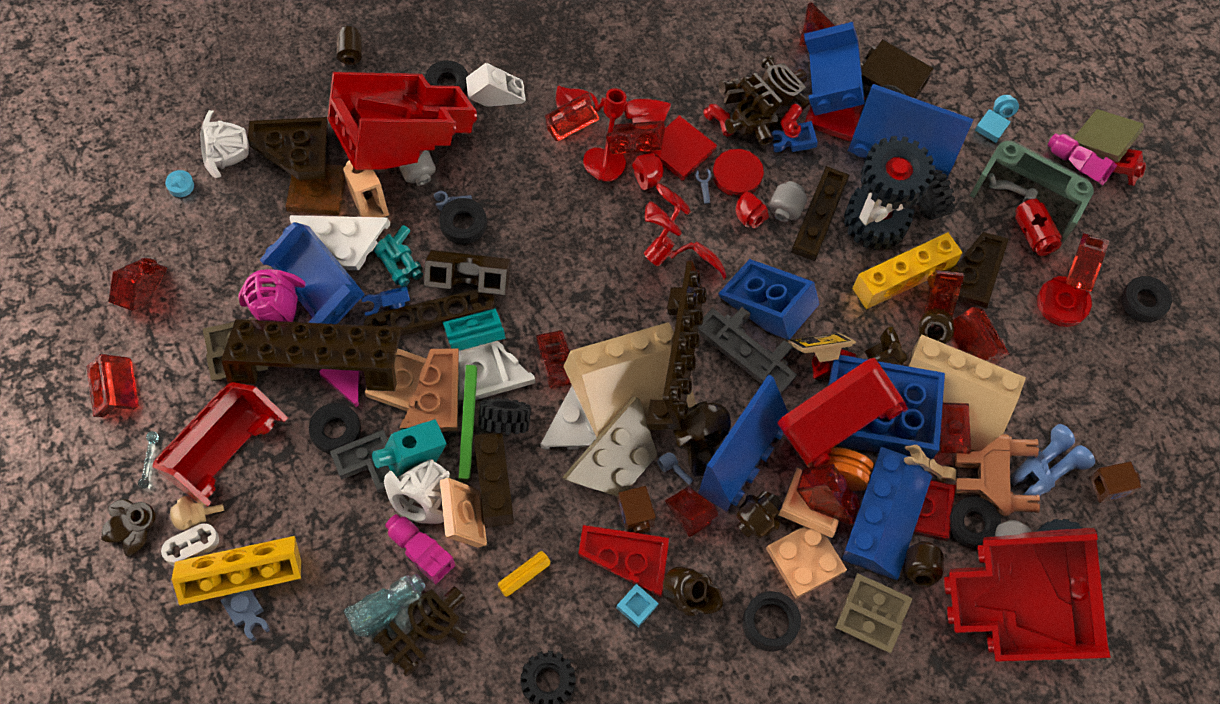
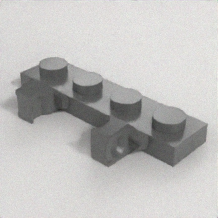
(730, 339)

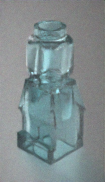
(382, 606)

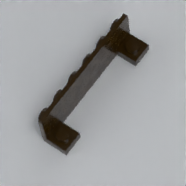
(687, 305)
(314, 347)

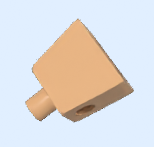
(361, 181)

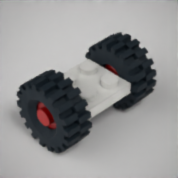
(891, 181)

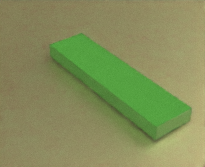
(467, 423)

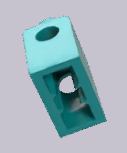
(411, 447)

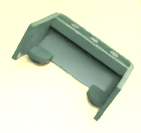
(1045, 173)

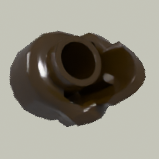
(889, 349)
(759, 514)
(692, 591)

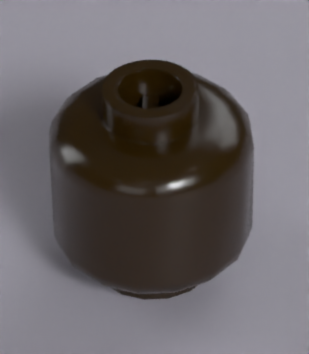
(940, 319)
(924, 563)

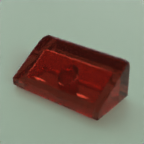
(571, 117)

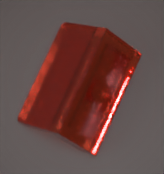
(978, 336)
(111, 384)

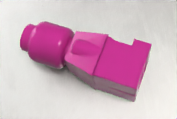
(1083, 159)
(420, 548)

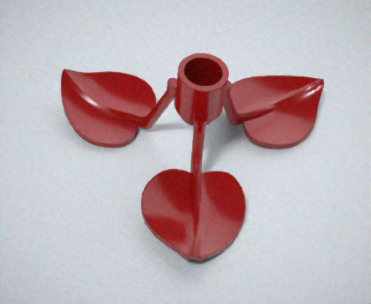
(600, 161)
(663, 245)

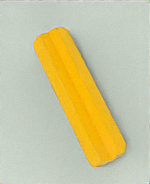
(523, 573)

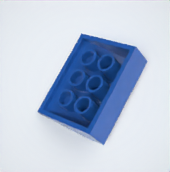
(899, 115)
(917, 426)
(744, 447)

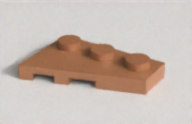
(436, 392)

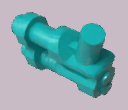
(392, 251)

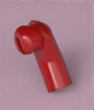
(719, 113)

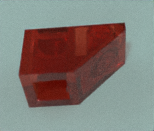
(1087, 262)
(135, 283)
(828, 493)

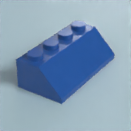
(887, 515)

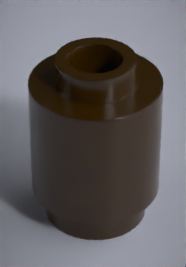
(349, 45)

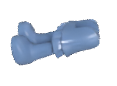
(1038, 468)

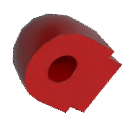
(648, 170)
(751, 210)

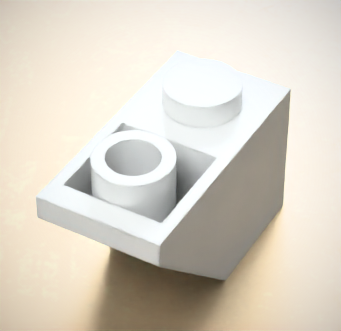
(494, 87)

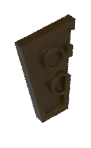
(981, 269)

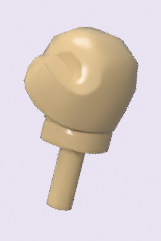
(189, 514)

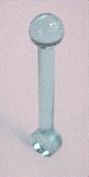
(152, 438)

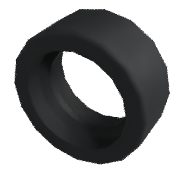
(783, 602)

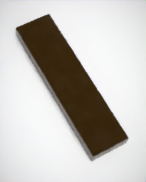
(820, 213)

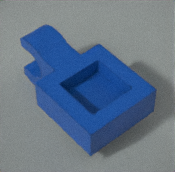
(393, 298)

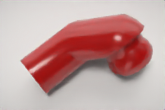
(789, 123)

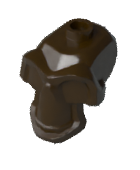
(701, 431)

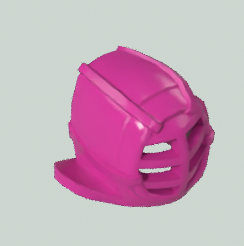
(271, 303)

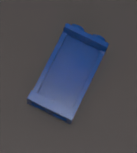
(328, 287)

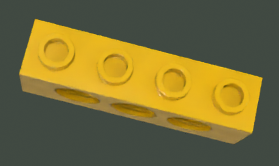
(906, 270)
(236, 570)

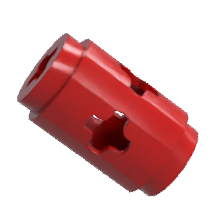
(1038, 227)

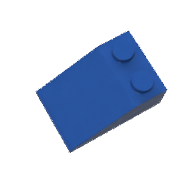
(772, 297)

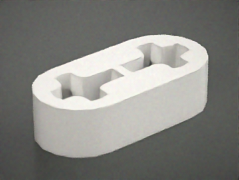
(186, 539)

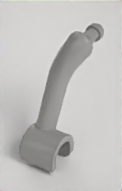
(1003, 184)

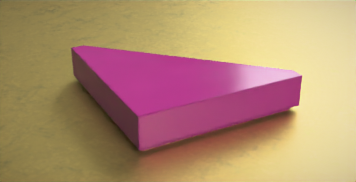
(345, 382)

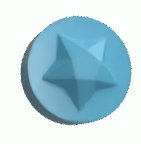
(179, 183)

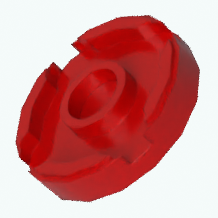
(737, 172)
(1063, 303)

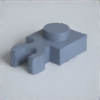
(244, 608)

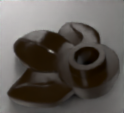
(124, 525)

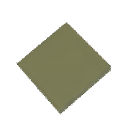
(1108, 134)

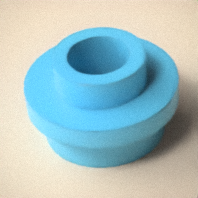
(1006, 106)

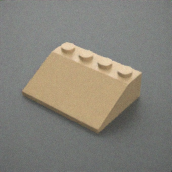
(619, 369)
(968, 379)

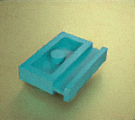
(474, 330)

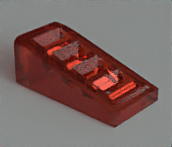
(556, 374)

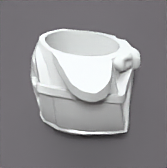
(222, 144)
(422, 487)

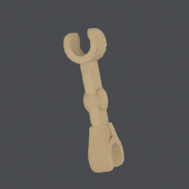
(919, 458)

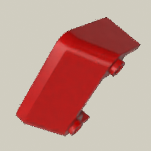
(841, 411)
(215, 437)

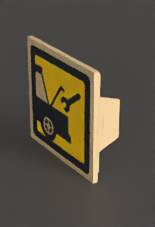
(826, 346)

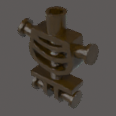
(776, 87)
(747, 117)
(445, 605)

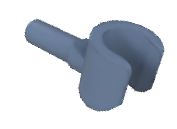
(704, 185)
(441, 195)
(670, 461)

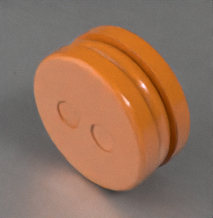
(853, 466)

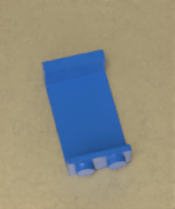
(835, 68)

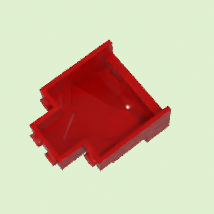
(394, 117)
(1034, 595)

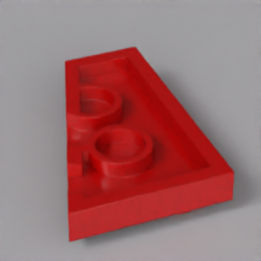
(627, 554)

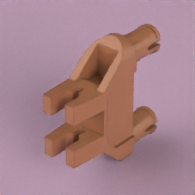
(994, 474)

